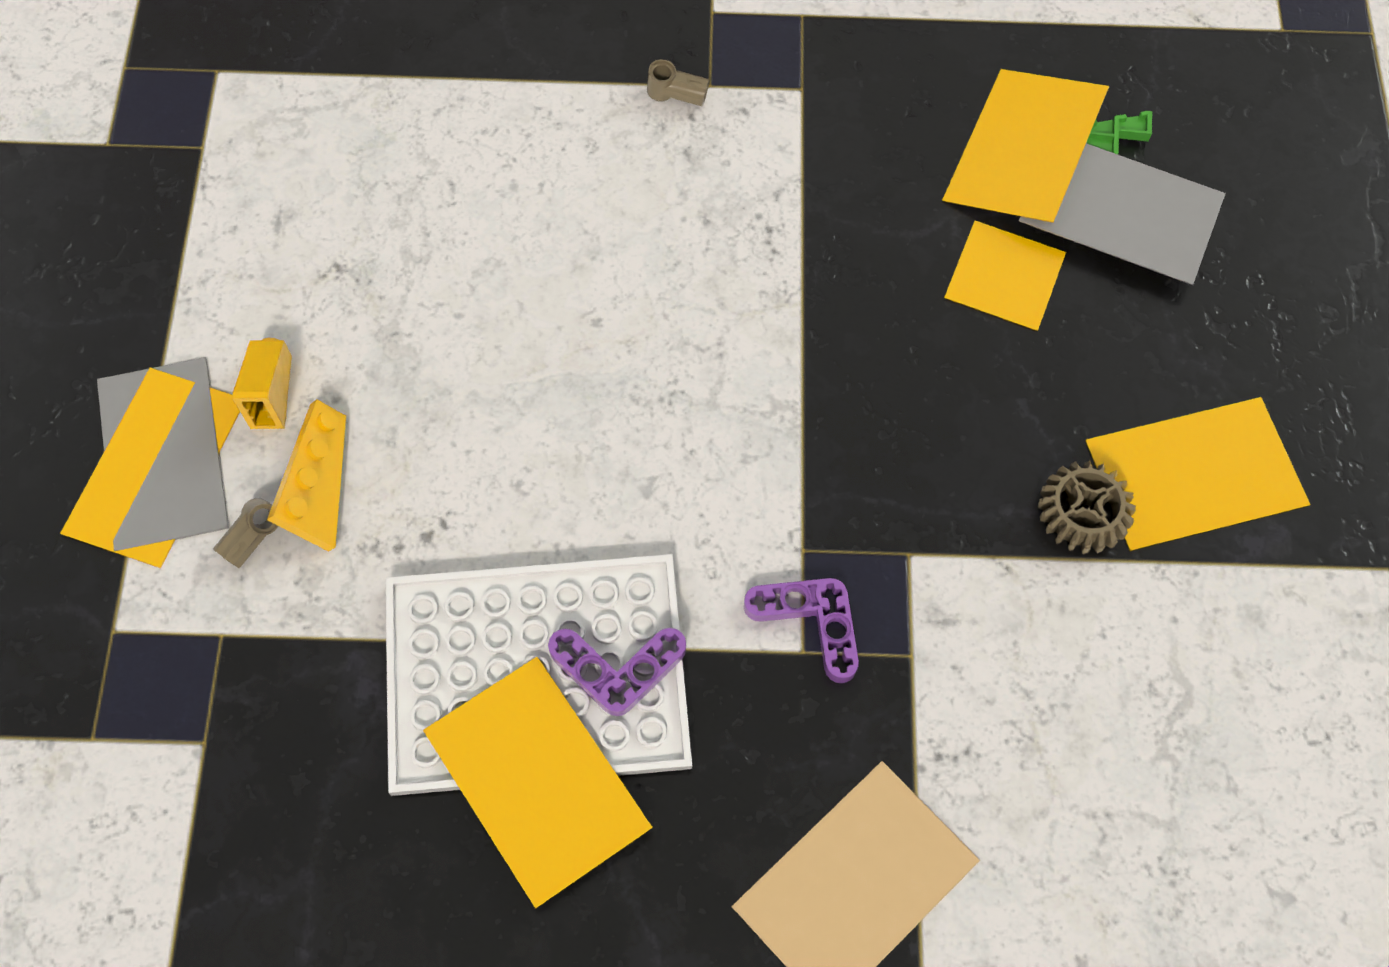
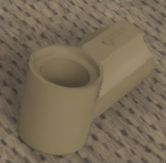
(667, 83)
(244, 535)

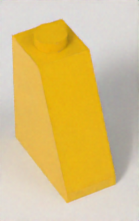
(264, 384)

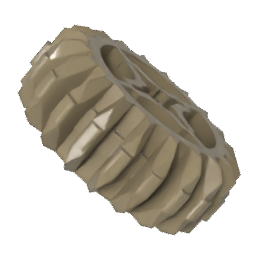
(1077, 484)

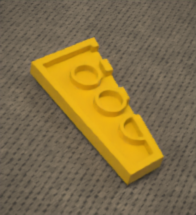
(312, 480)

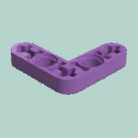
(814, 606)
(610, 679)

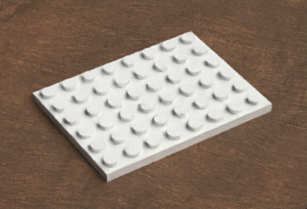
(474, 627)

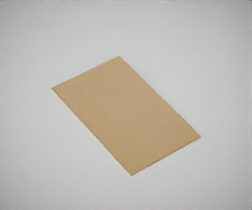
(857, 878)

